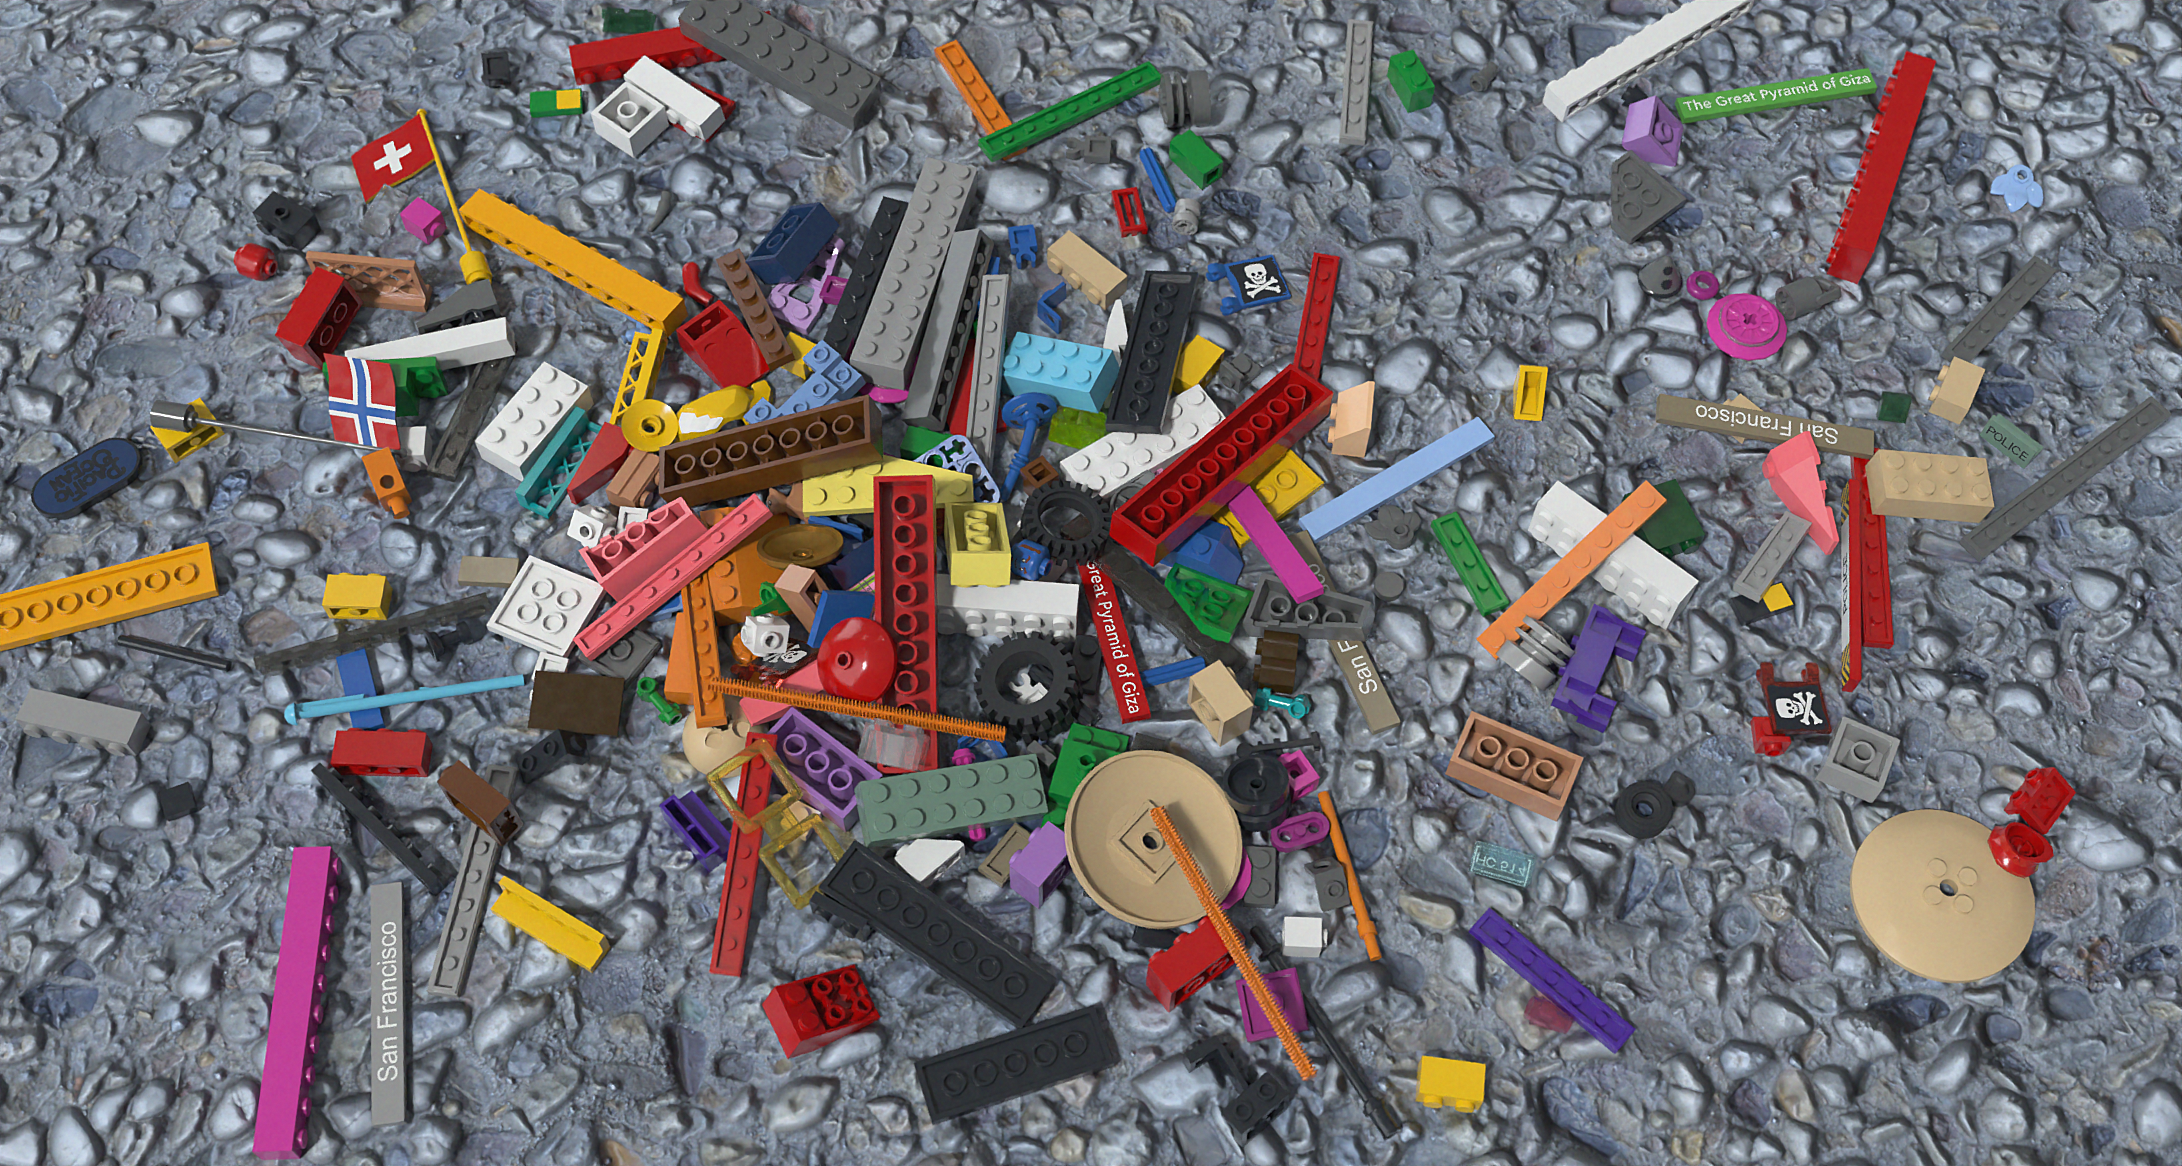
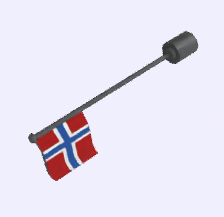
(359, 409)

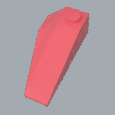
(765, 711)

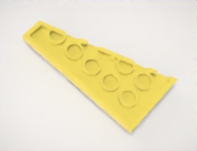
(852, 488)

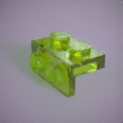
(1077, 427)

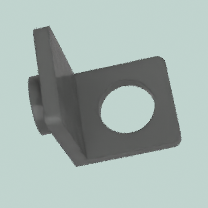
(1329, 883)

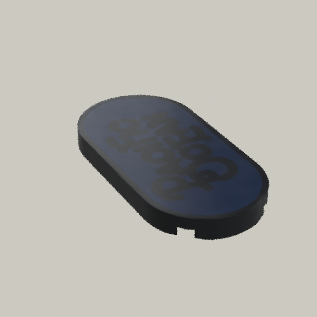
(86, 478)

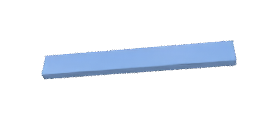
(1396, 480)

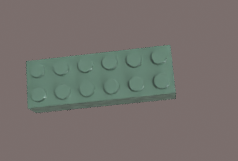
(950, 800)

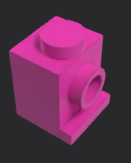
(1306, 779)

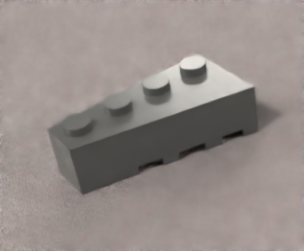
(1322, 617)

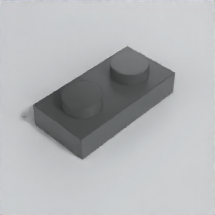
(1262, 885)

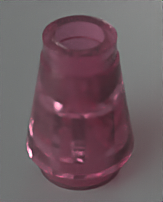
(1546, 1015)

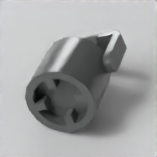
(1805, 296)

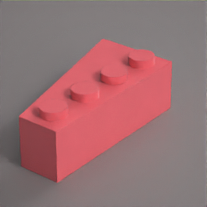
(643, 548)

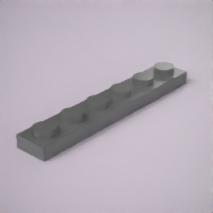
(2000, 311)

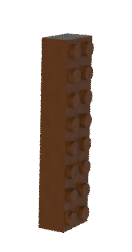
(772, 452)

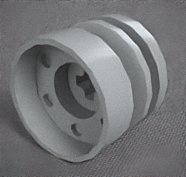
(1535, 652)

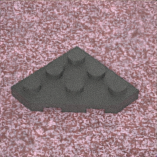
(1639, 197)

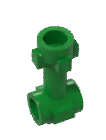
(648, 692)

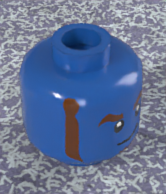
(1030, 560)

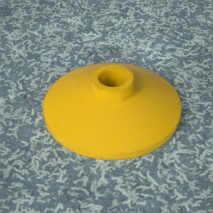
(653, 414)

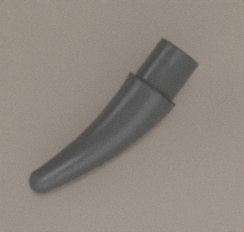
(662, 210)

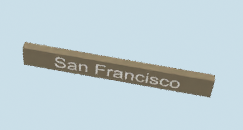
(1762, 425)
(1351, 654)

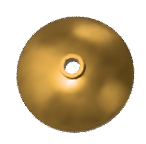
(800, 545)

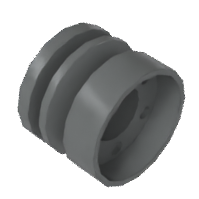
(1185, 98)

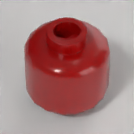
(255, 262)

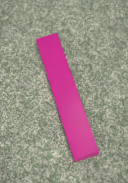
(1275, 546)

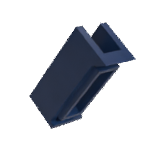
(851, 567)

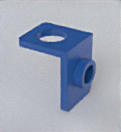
(1049, 301)
(997, 747)

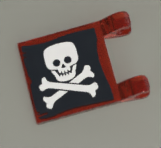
(778, 665)
(1794, 705)

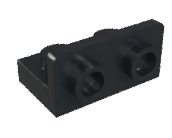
(1256, 1108)

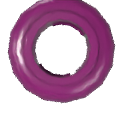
(1704, 277)

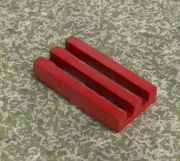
(1132, 228)

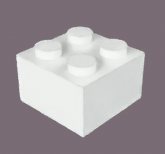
(630, 119)

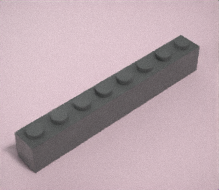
(948, 330)

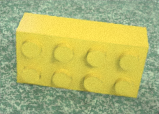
(977, 544)

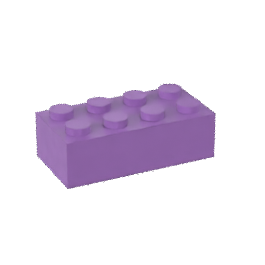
(821, 767)

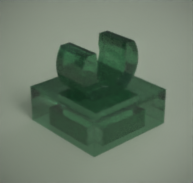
(1893, 407)

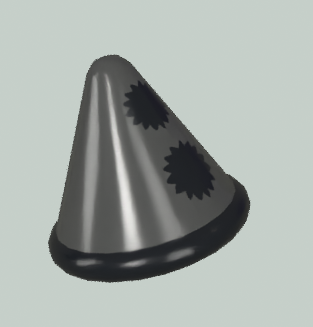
(1660, 278)

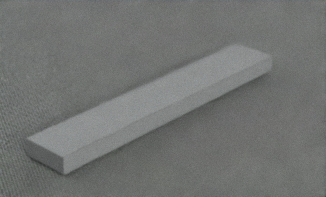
(1356, 82)

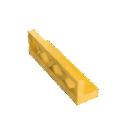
(649, 371)
(550, 925)

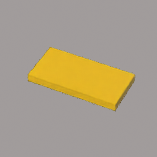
(1280, 490)

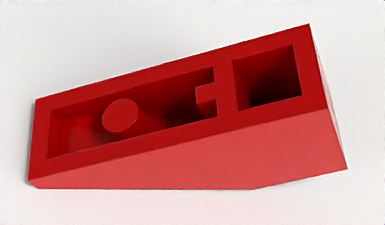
(600, 463)

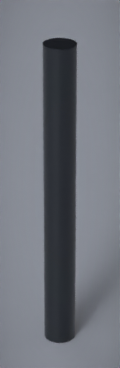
(174, 653)

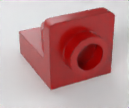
(1765, 741)

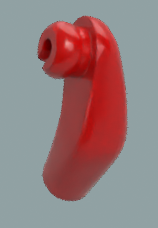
(692, 284)

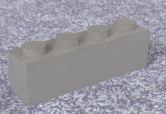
(83, 722)

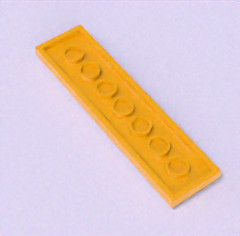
(107, 595)

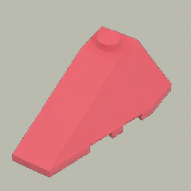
(1796, 482)

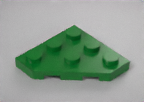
(1208, 601)

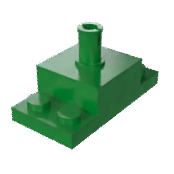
(413, 379)
(1079, 755)

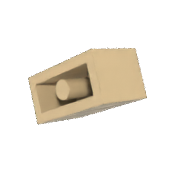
(1956, 390)

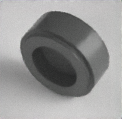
(1388, 586)

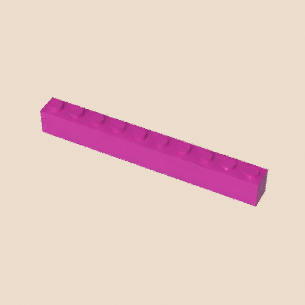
(297, 1005)

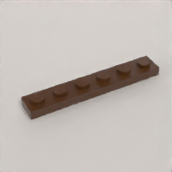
(755, 309)

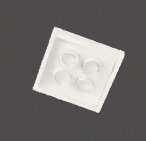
(546, 607)

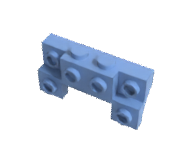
(830, 383)

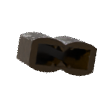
(1277, 661)

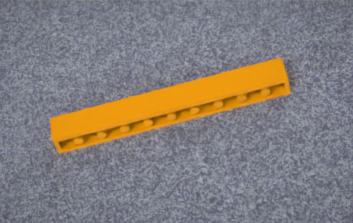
(574, 262)

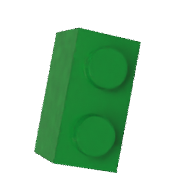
(1410, 81)

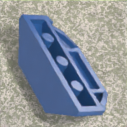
(1209, 551)

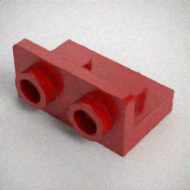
(2041, 798)

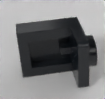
(496, 69)

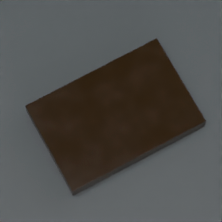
(576, 703)

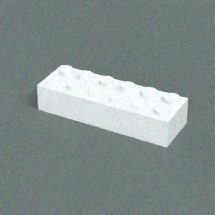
(1125, 455)
(1632, 572)
(1009, 609)

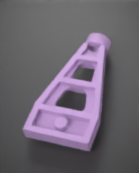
(795, 313)

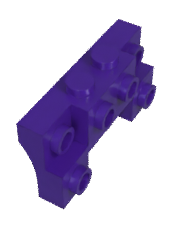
(1583, 672)

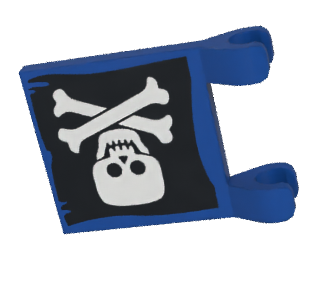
(1252, 282)

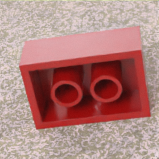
(319, 317)
(1188, 964)

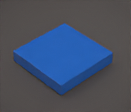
(835, 607)

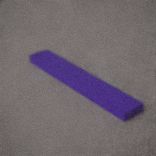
(1552, 980)

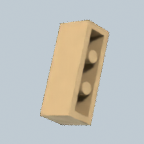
(1086, 270)

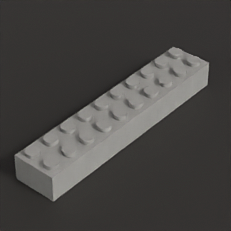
(913, 273)

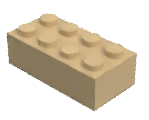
(1929, 486)

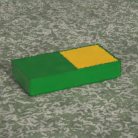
(556, 103)

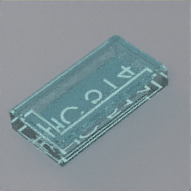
(1501, 864)

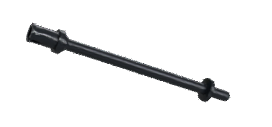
(1373, 1106)

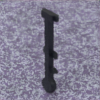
(1245, 749)

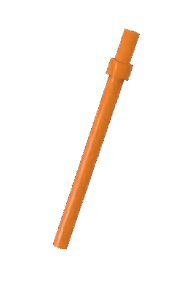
(1365, 927)

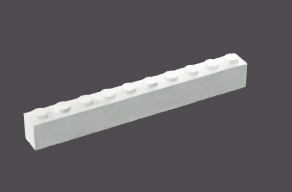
(1640, 54)

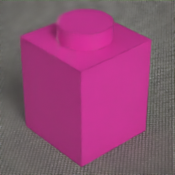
(423, 220)

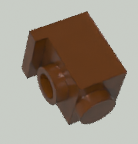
(1037, 474)

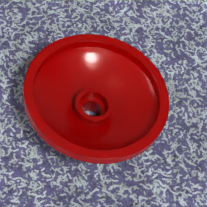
(869, 664)

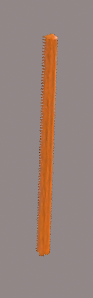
(856, 709)
(1233, 943)

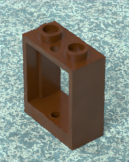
(480, 802)

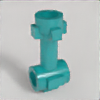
(1296, 707)

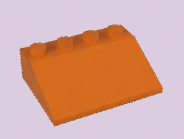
(739, 572)

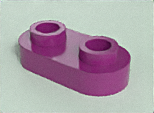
(1297, 830)

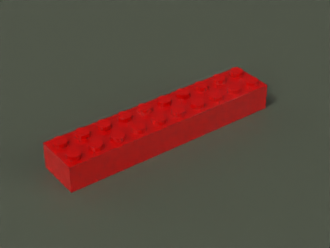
(1880, 167)
(1220, 465)
(908, 596)

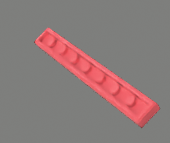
(672, 577)

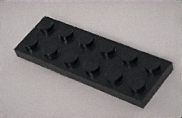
(1013, 1065)

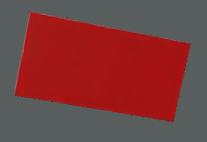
(959, 406)

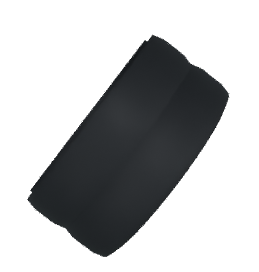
(1648, 794)

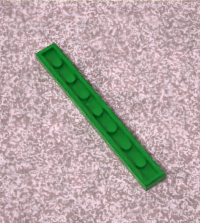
(1069, 111)

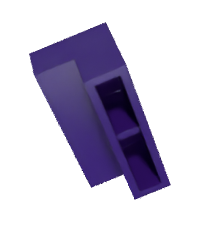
(697, 829)

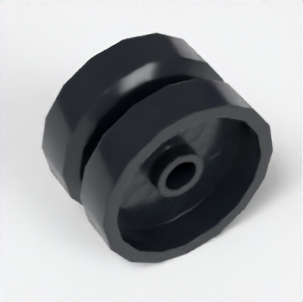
(1258, 792)

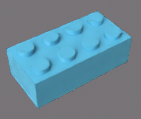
(1065, 370)

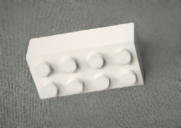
(532, 420)

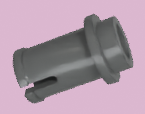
(1480, 80)

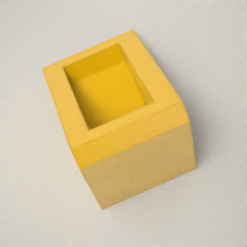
(1529, 392)

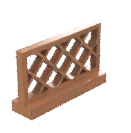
(380, 290)

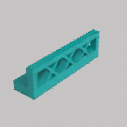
(551, 463)

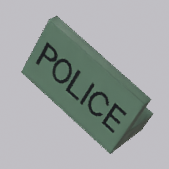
(2011, 440)

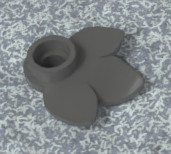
(1394, 526)

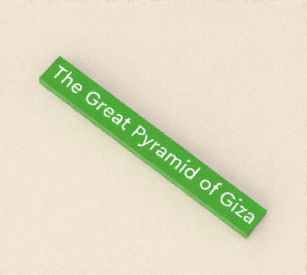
(1775, 95)

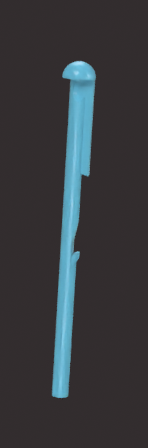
(359, 702)

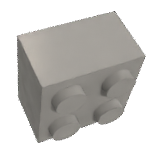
(1857, 759)

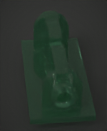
(629, 22)

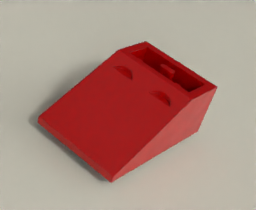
(722, 347)
(819, 1010)

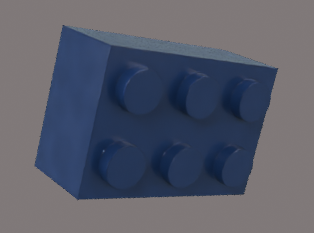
(793, 243)

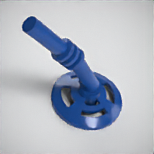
(1031, 419)

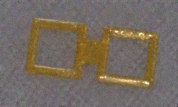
(775, 819)

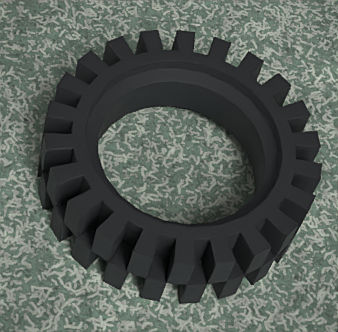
(1076, 499)

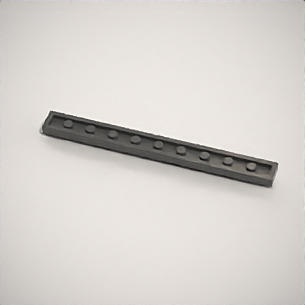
(2064, 479)

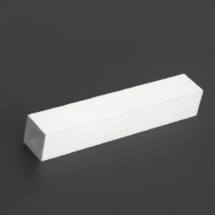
(451, 347)

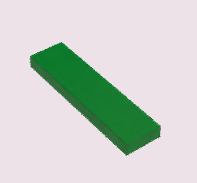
(1469, 564)

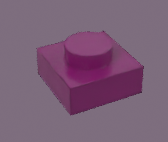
(832, 289)

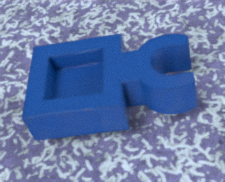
(1023, 243)

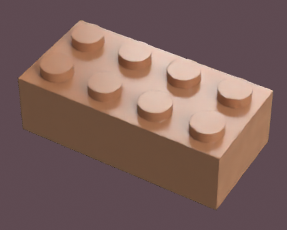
(1514, 766)

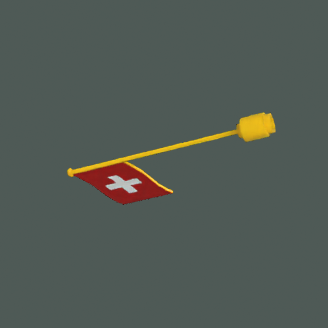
(402, 156)

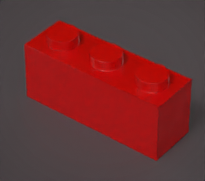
(382, 753)

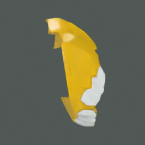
(717, 408)

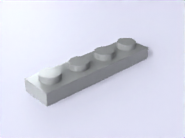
(1772, 556)

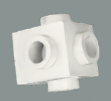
(591, 524)
(765, 634)

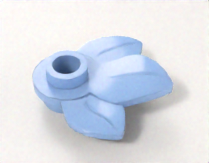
(2018, 191)

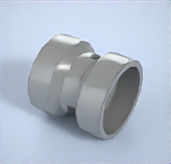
(1186, 217)

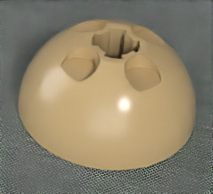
(712, 746)

